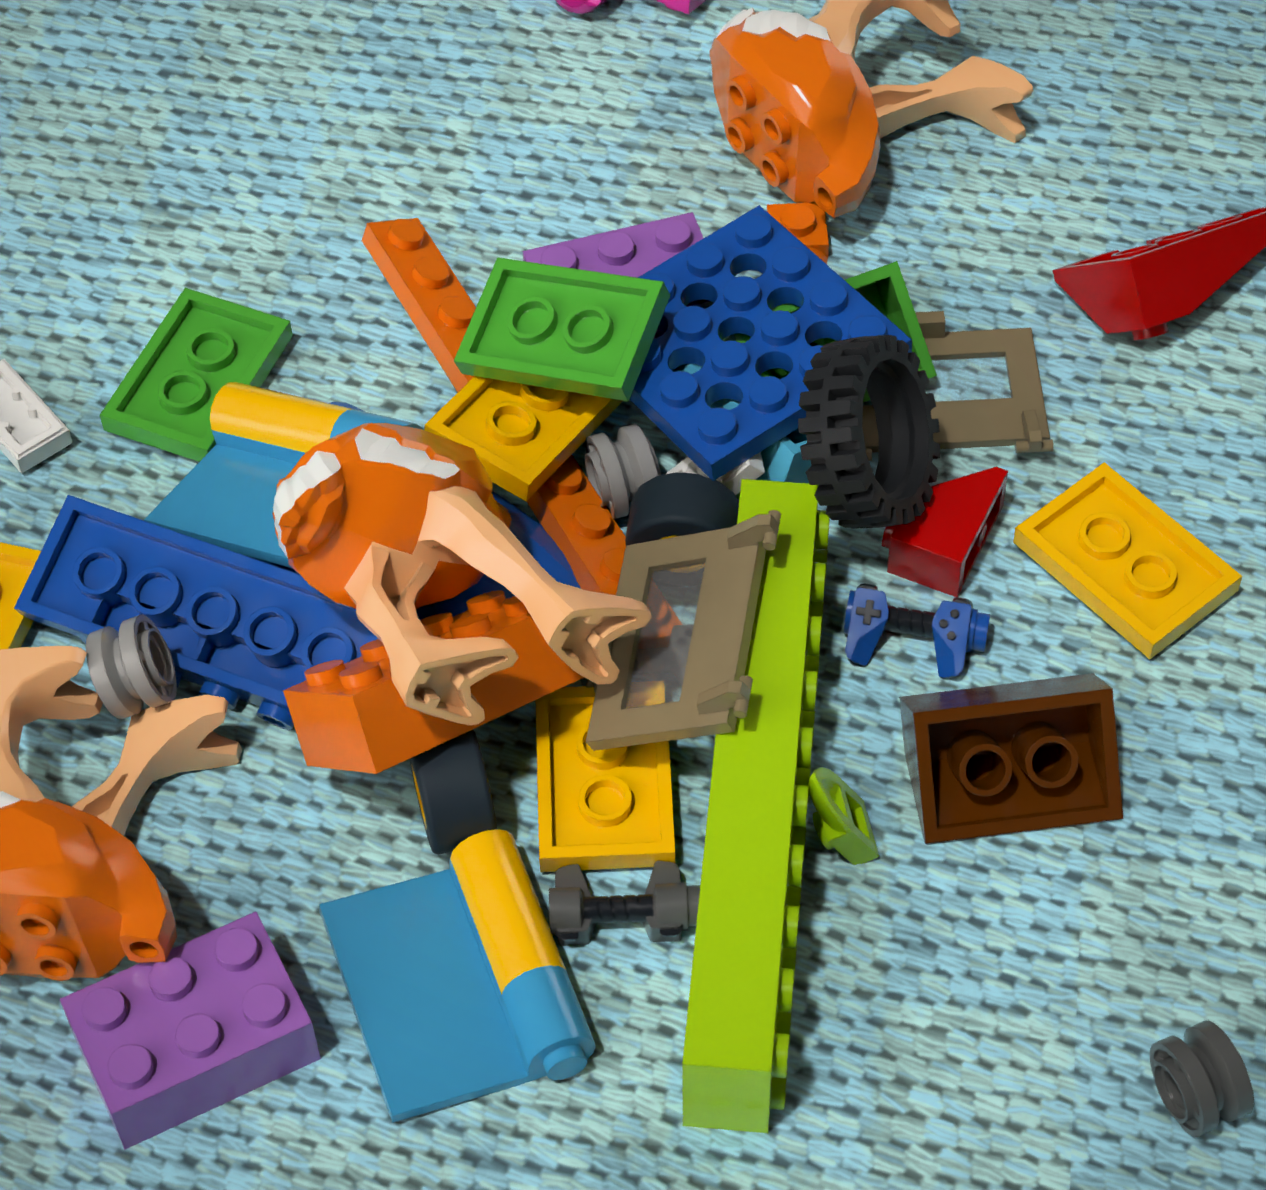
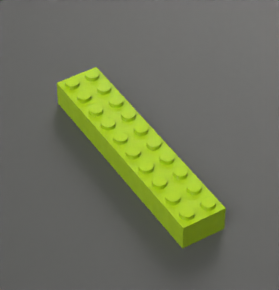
(758, 835)

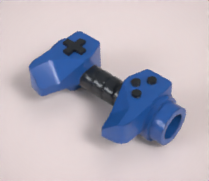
(954, 627)

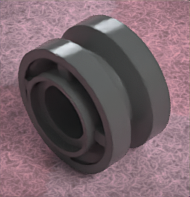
(1201, 1078)

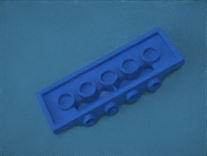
(224, 615)

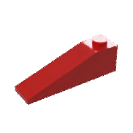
(1166, 277)

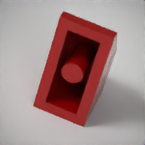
(950, 532)

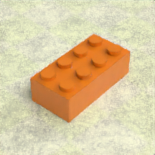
(358, 721)

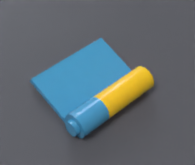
(257, 444)
(458, 981)

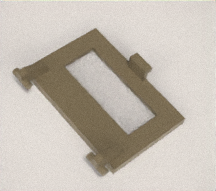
(982, 389)
(691, 658)

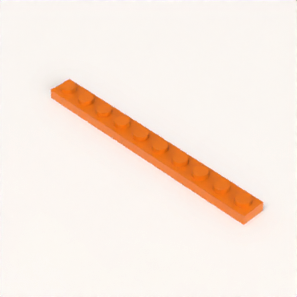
(442, 312)

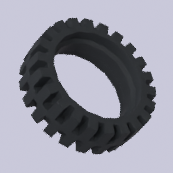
(837, 438)

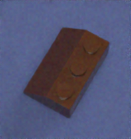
(1012, 757)

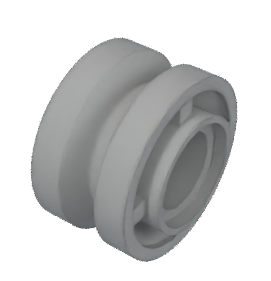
(620, 467)
(131, 667)

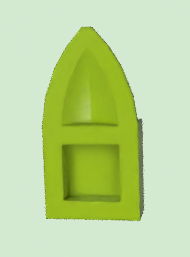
(841, 817)

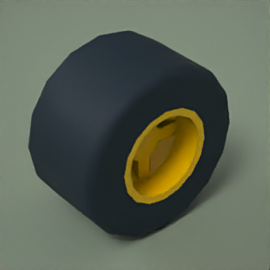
(679, 506)
(453, 792)

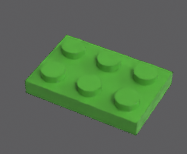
(562, 328)
(183, 367)

